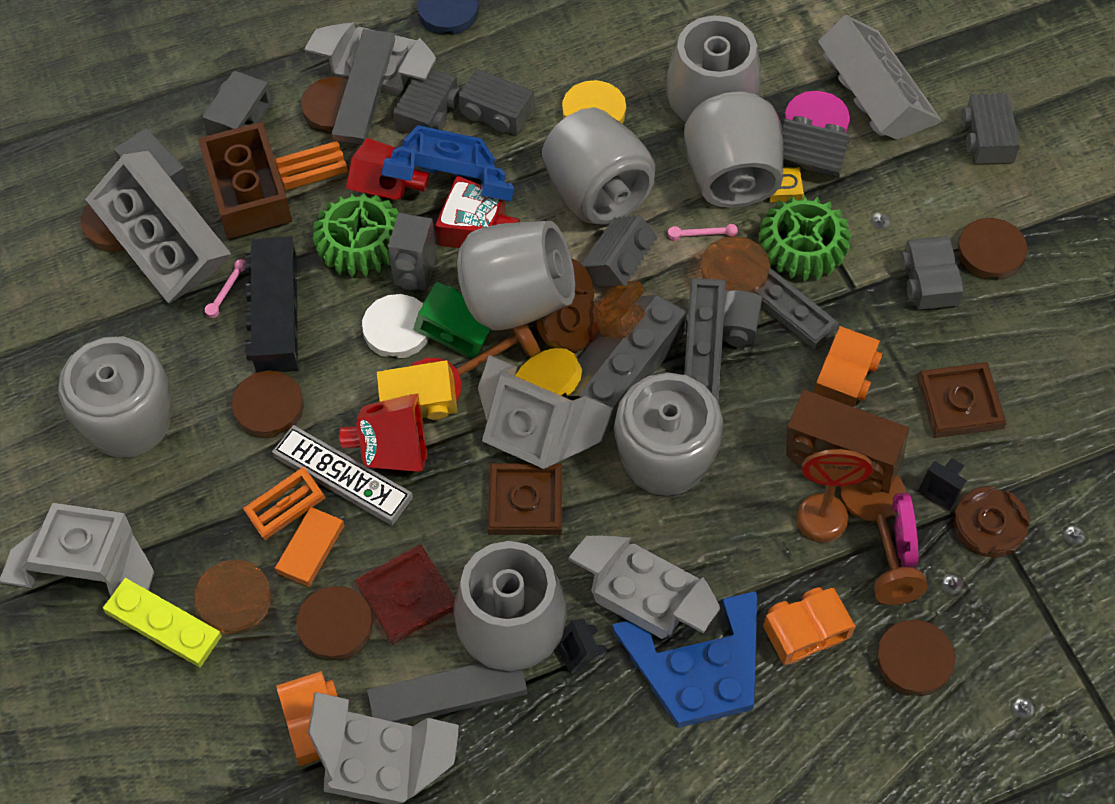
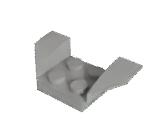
(341, 42)
(536, 421)
(80, 545)
(645, 586)
(377, 756)

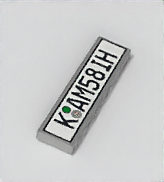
(343, 475)

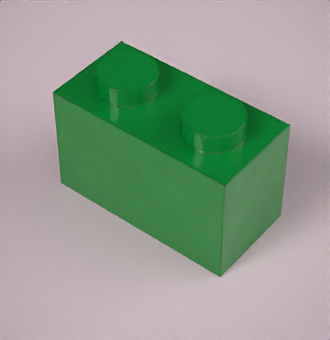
(449, 321)

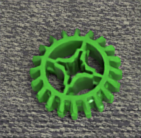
(361, 228)
(803, 248)

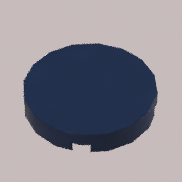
(447, 15)

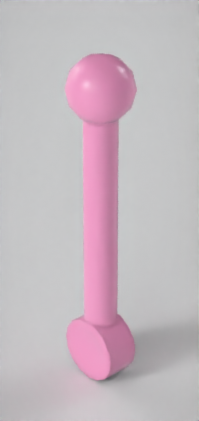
(676, 233)
(212, 309)

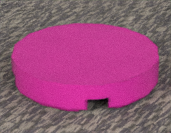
(820, 108)
(905, 530)

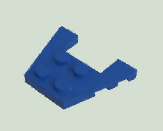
(448, 152)
(701, 678)

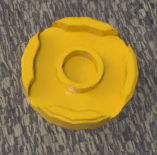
(597, 95)
(552, 370)

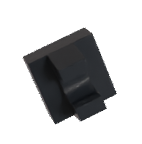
(943, 483)
(579, 646)

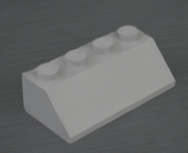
(877, 79)
(157, 225)

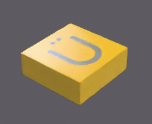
(790, 185)

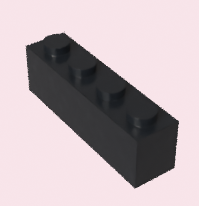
(273, 305)

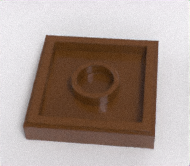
(961, 400)
(525, 499)

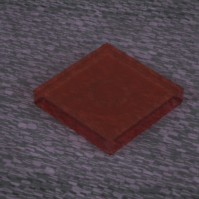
(406, 593)

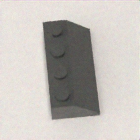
(616, 364)

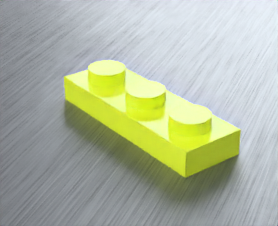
(162, 622)

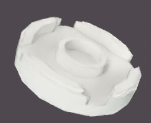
(390, 326)

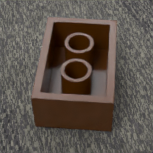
(245, 180)
(831, 425)

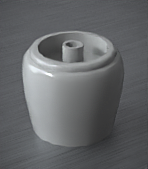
(709, 60)
(735, 149)
(598, 166)
(515, 273)
(116, 396)
(668, 432)
(509, 607)

